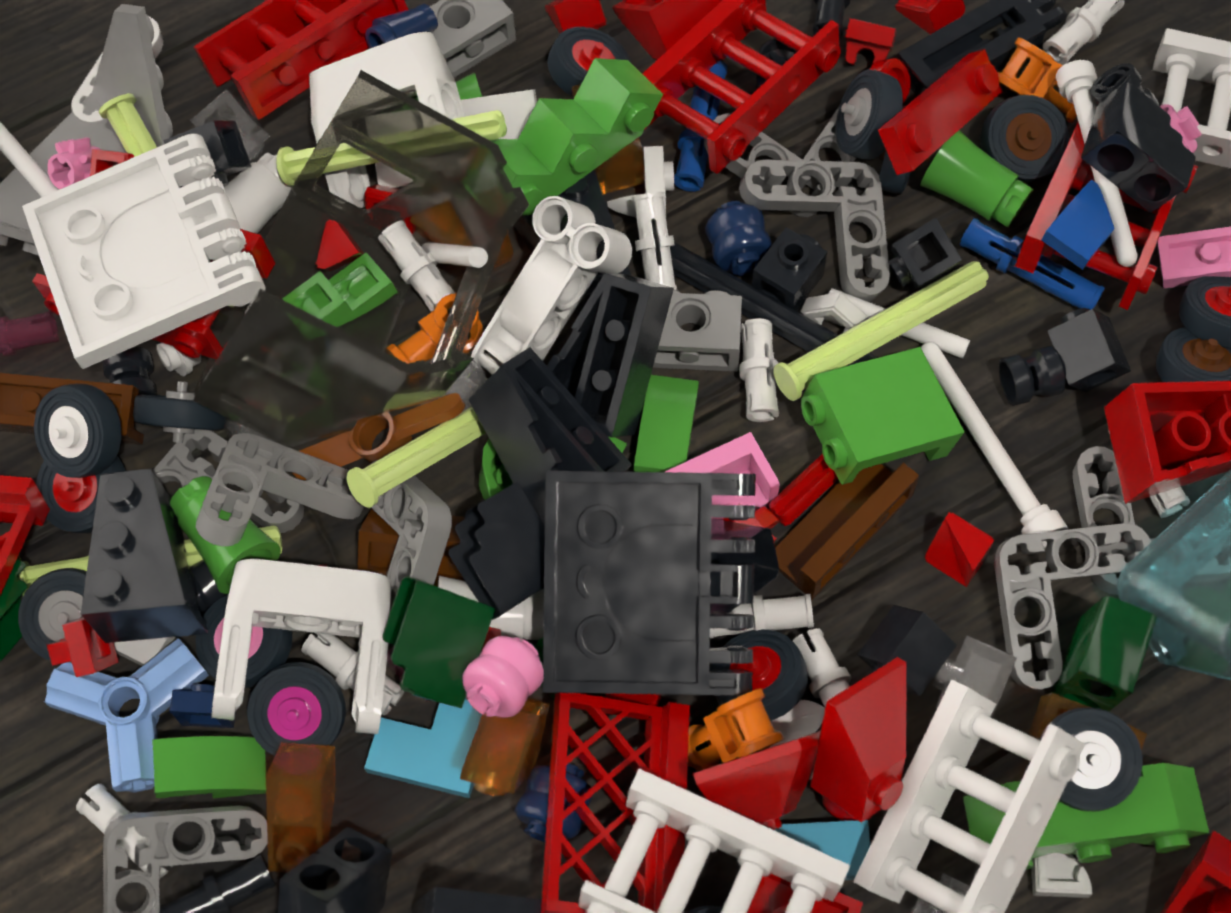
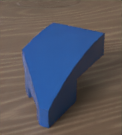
(1081, 226)

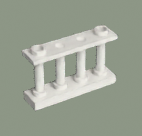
(1205, 60)
(928, 786)
(708, 829)

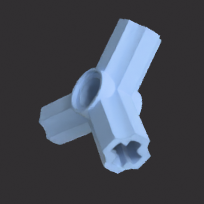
(101, 697)

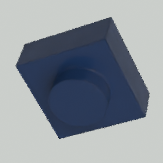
(195, 707)

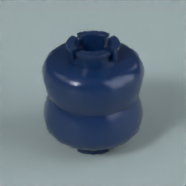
(737, 237)
(533, 804)

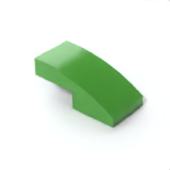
(346, 294)
(666, 424)
(208, 765)

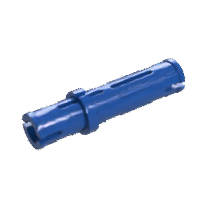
(693, 154)
(980, 237)

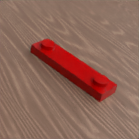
(940, 111)

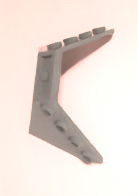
(124, 68)

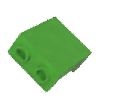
(880, 413)

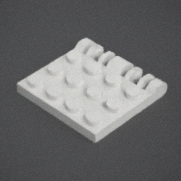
(136, 249)

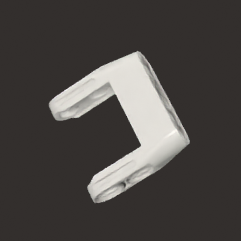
(407, 64)
(306, 601)

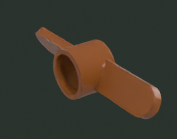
(358, 443)

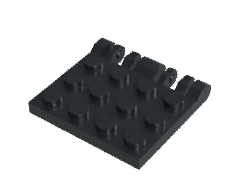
(637, 582)

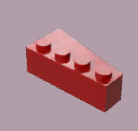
(1169, 435)

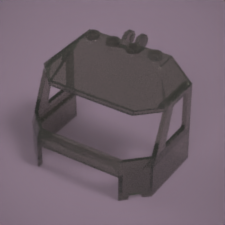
(315, 380)

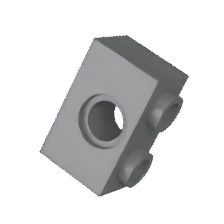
(484, 31)
(713, 345)

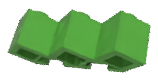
(579, 134)
(1159, 812)

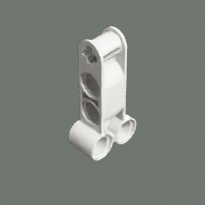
(551, 282)

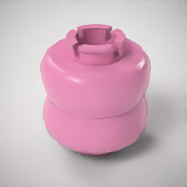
(503, 677)

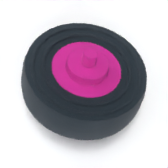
(296, 706)

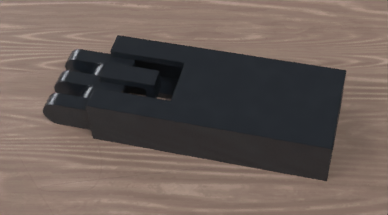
(943, 49)

